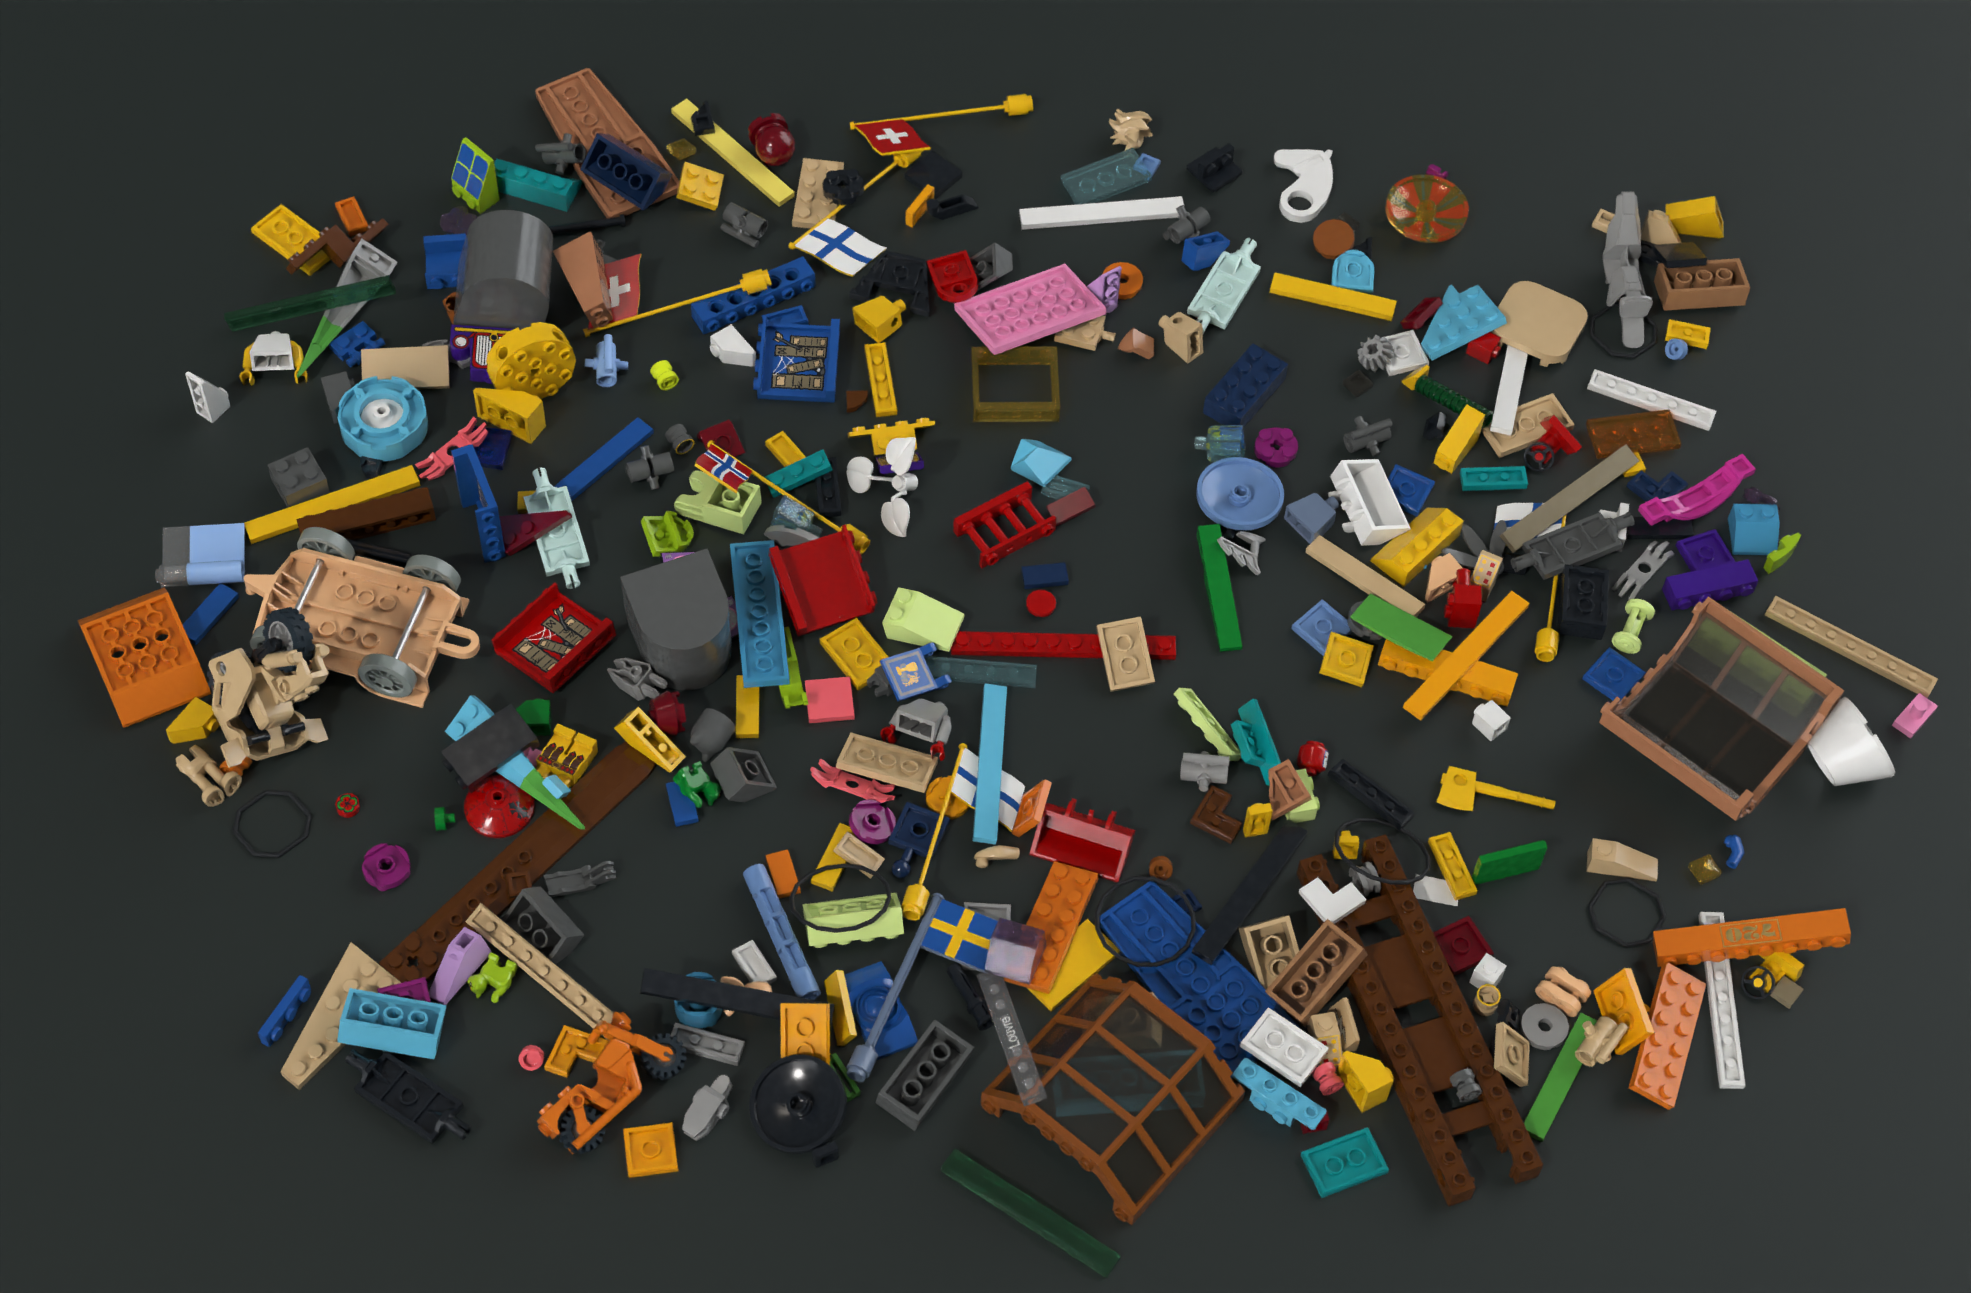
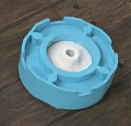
(383, 418)

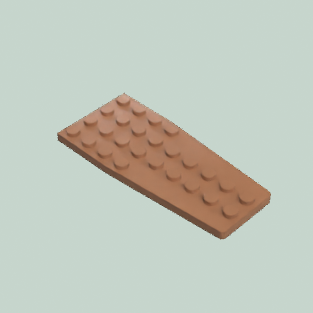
(584, 108)

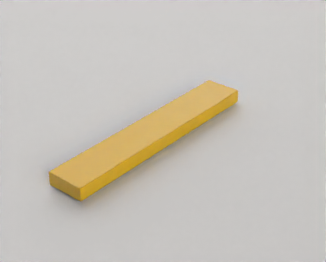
(1333, 296)

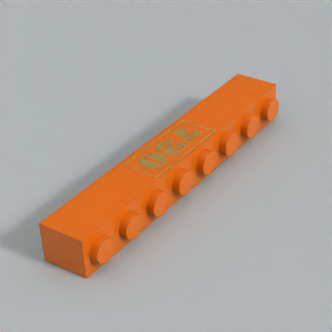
(1752, 937)

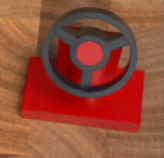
(1550, 442)

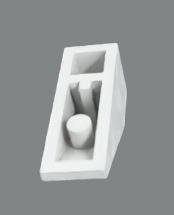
(208, 399)

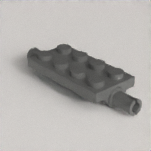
(1573, 544)

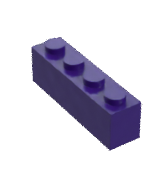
(1716, 582)

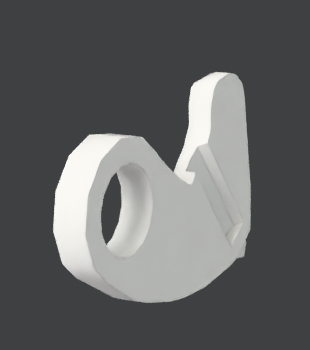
(1314, 181)

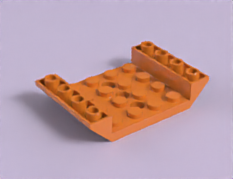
(147, 678)

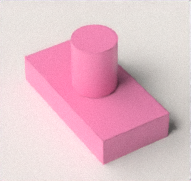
(1914, 715)

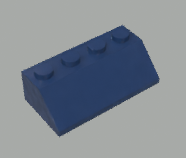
(625, 171)

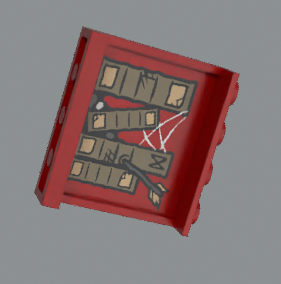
(552, 638)

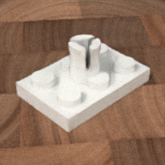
(1284, 1047)

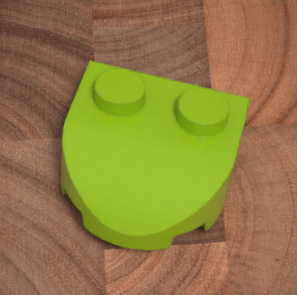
(667, 533)

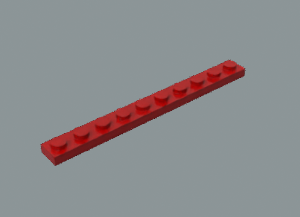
(1048, 645)

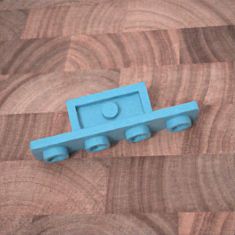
(1277, 1097)

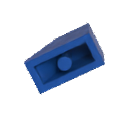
(1203, 250)

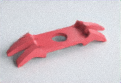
(442, 459)
(837, 778)

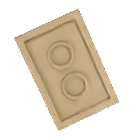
(1125, 654)

